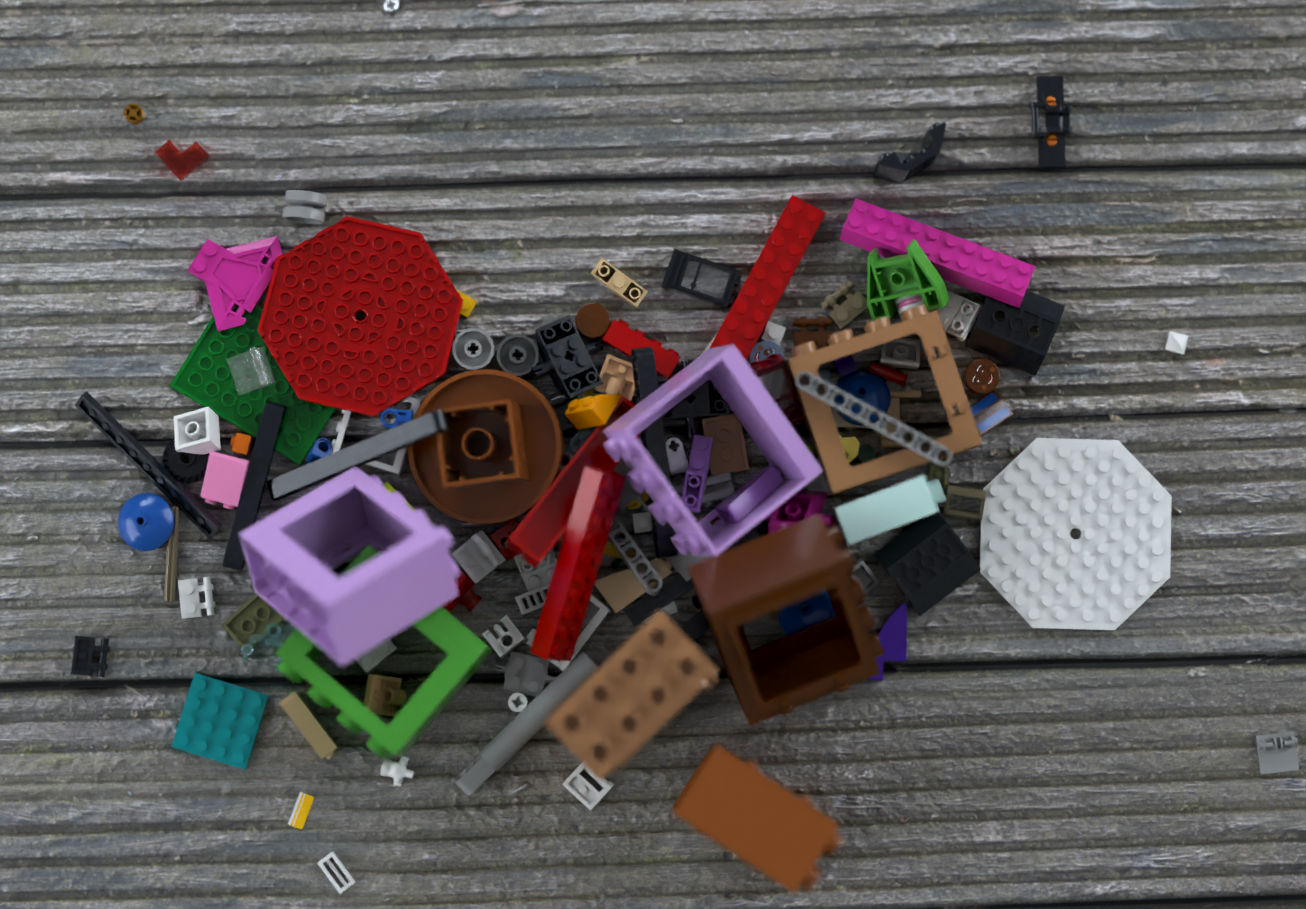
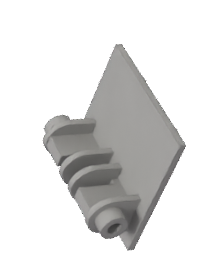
(1277, 752)

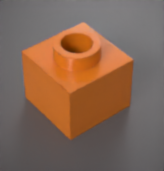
(241, 443)

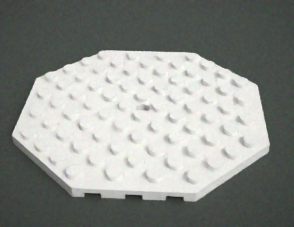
(1121, 543)

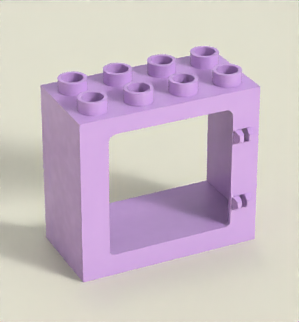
(756, 413)

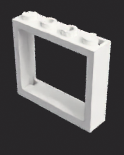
(401, 454)

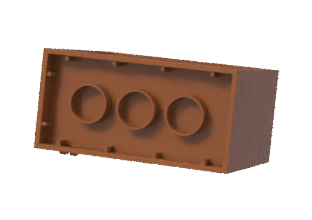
(757, 819)

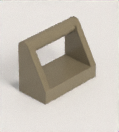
(965, 491)

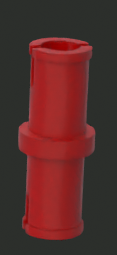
(887, 373)

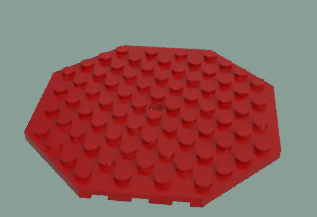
(365, 362)

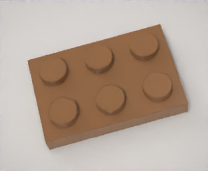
(728, 446)

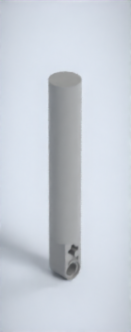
(526, 724)

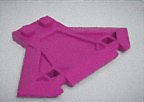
(235, 277)

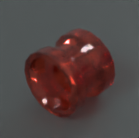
(470, 600)

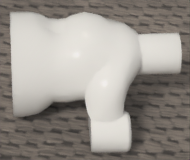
(396, 770)

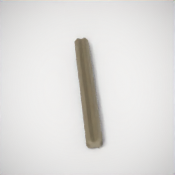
(171, 559)

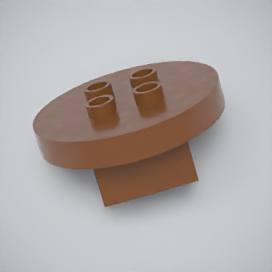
(498, 447)

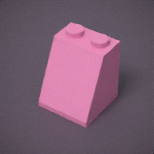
(224, 480)

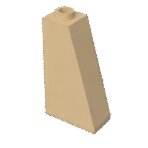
(623, 587)
(309, 725)

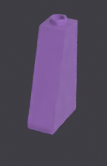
(750, 495)

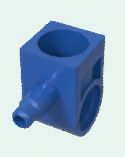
(402, 417)

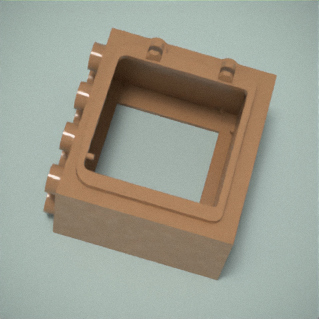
(633, 695)

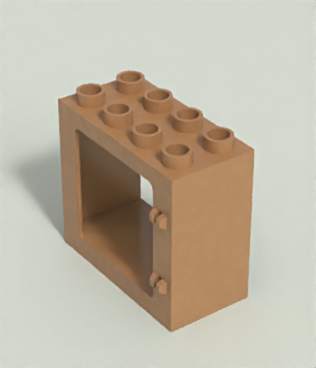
(819, 418)

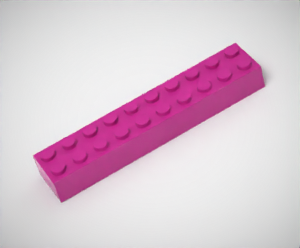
(952, 256)

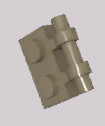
(847, 310)

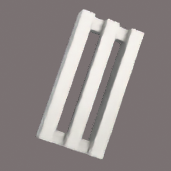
(342, 867)

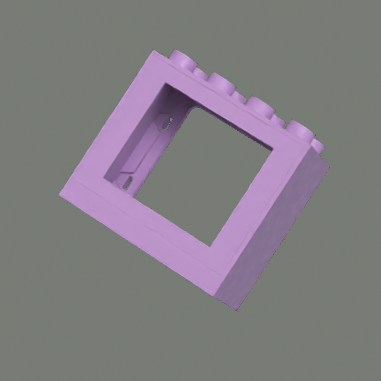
(347, 616)

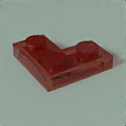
(182, 163)

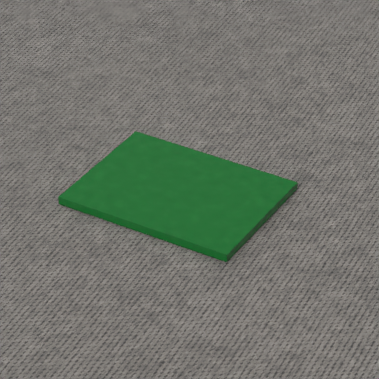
(209, 382)

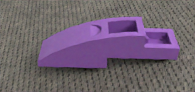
(697, 473)

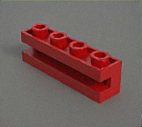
(626, 339)

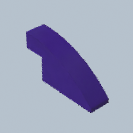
(893, 639)

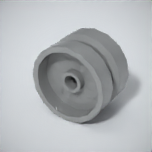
(305, 207)
(470, 339)

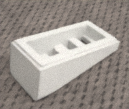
(526, 595)

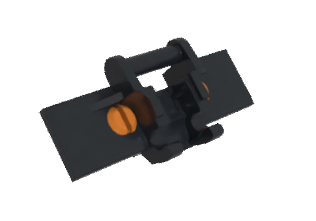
(1057, 121)

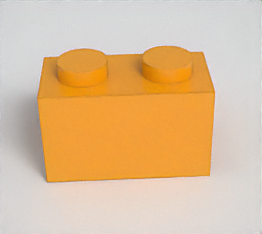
(591, 410)

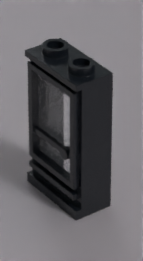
(701, 279)

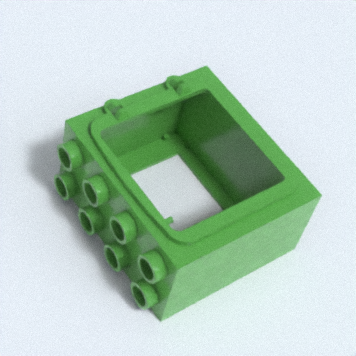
(464, 657)

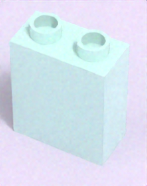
(890, 508)

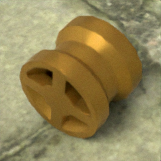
(131, 111)

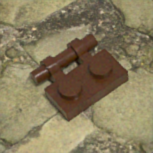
(819, 337)

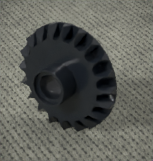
(184, 472)

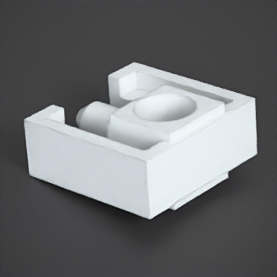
(512, 632)

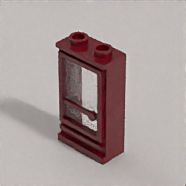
(777, 382)

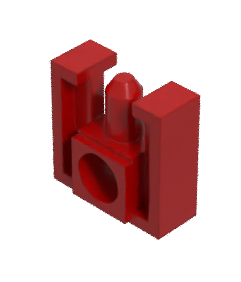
(502, 534)

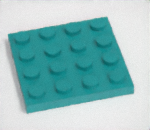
(220, 721)

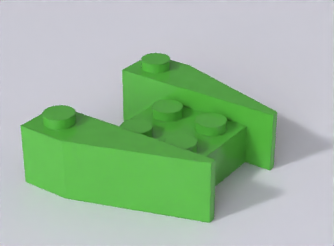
(903, 277)

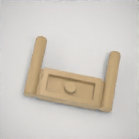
(894, 412)

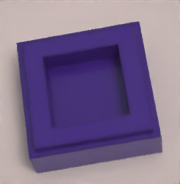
(845, 365)

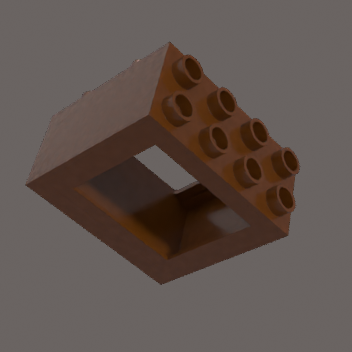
(769, 577)

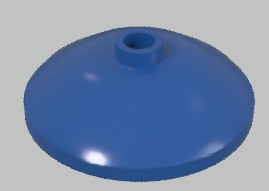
(876, 394)
(157, 522)
(817, 609)

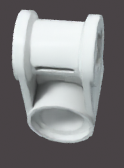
(676, 460)

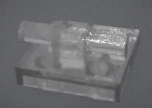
(251, 370)

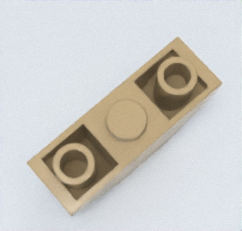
(619, 283)

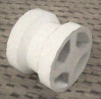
(517, 702)

